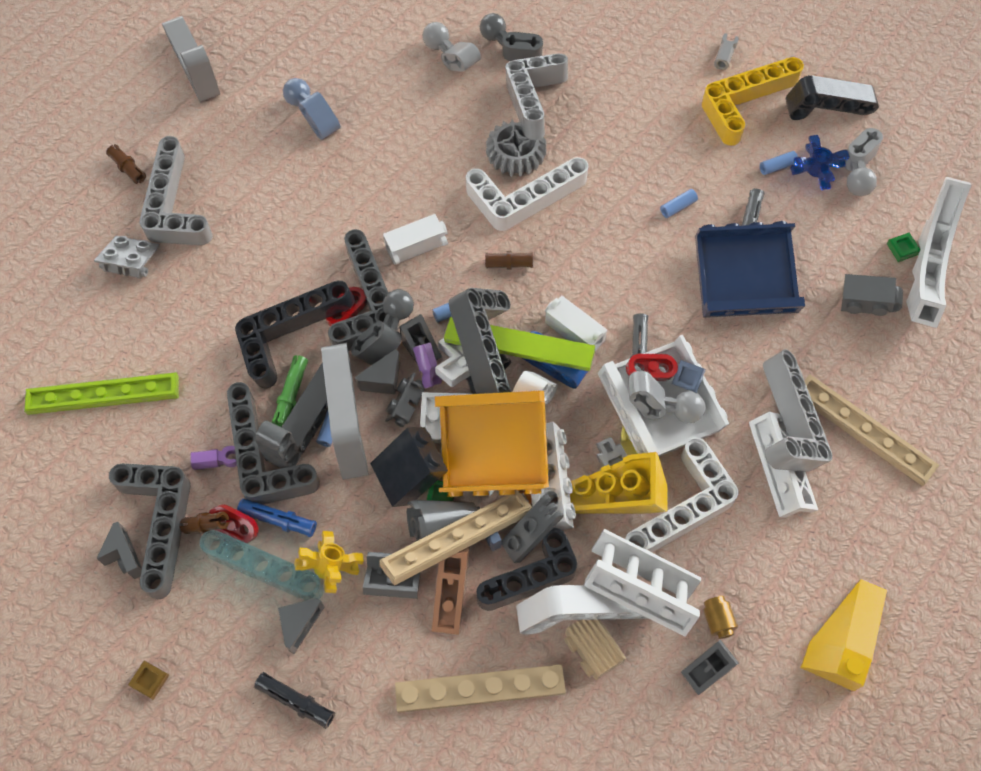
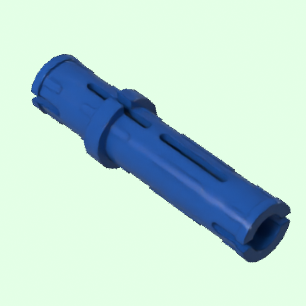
(286, 520)

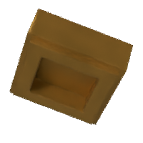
(148, 680)

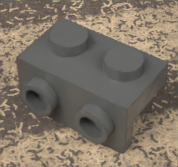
(379, 584)

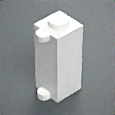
(415, 239)
(574, 323)

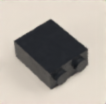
(408, 466)

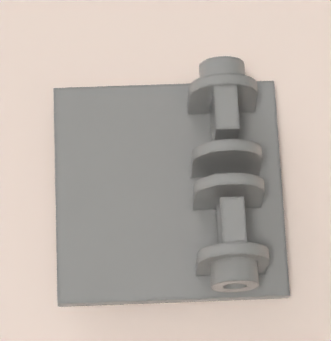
(126, 256)

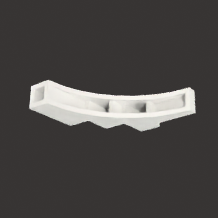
(927, 295)

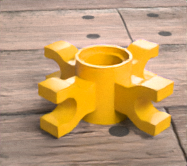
(328, 561)

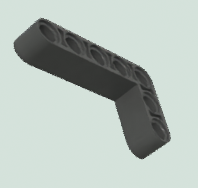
(373, 292)
(471, 318)
(286, 444)
(251, 454)
(161, 518)

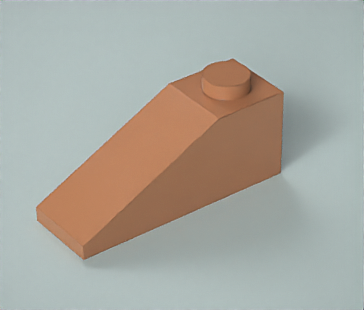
(450, 593)

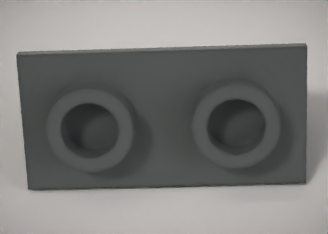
(400, 409)

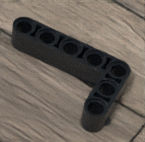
(286, 324)

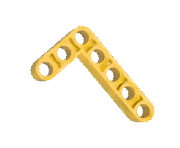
(723, 95)

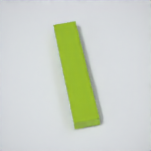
(535, 347)
(101, 393)

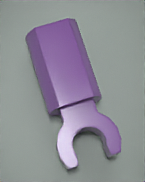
(427, 363)
(213, 458)

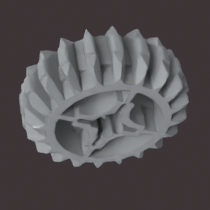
(512, 151)

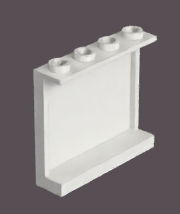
(668, 432)

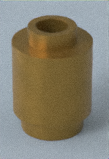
(720, 617)

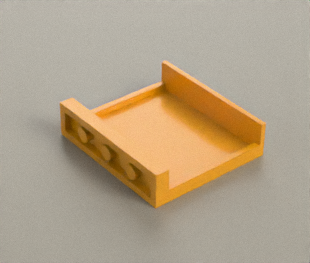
(493, 443)

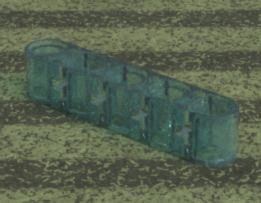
(250, 560)

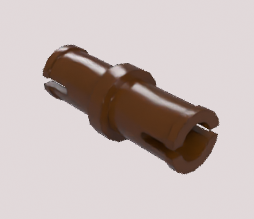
(126, 164)
(508, 260)
(204, 522)

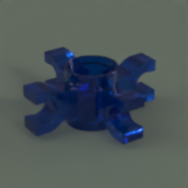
(819, 162)

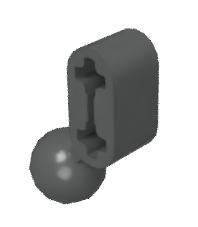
(514, 44)
(382, 336)

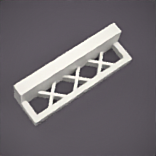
(784, 484)

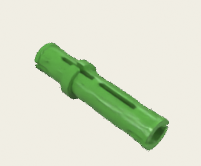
(286, 401)

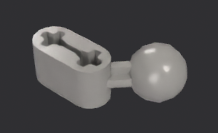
(455, 57)
(861, 152)
(650, 399)

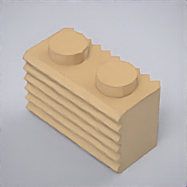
(594, 646)

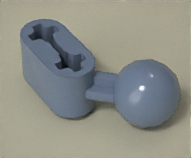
(313, 107)

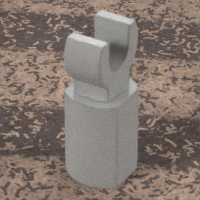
(725, 52)

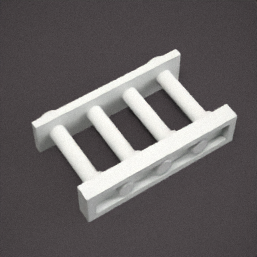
(638, 595)

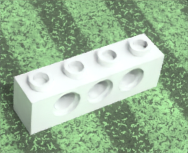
(560, 485)

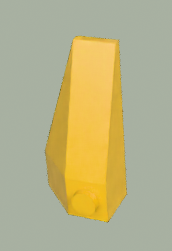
(626, 487)
(848, 638)

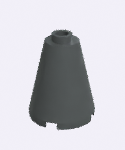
(430, 516)

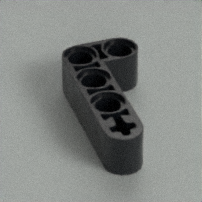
(830, 94)
(524, 574)

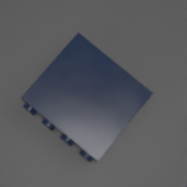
(747, 270)

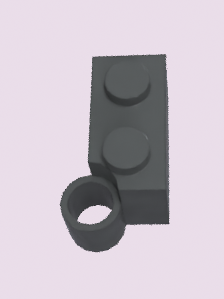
(871, 295)

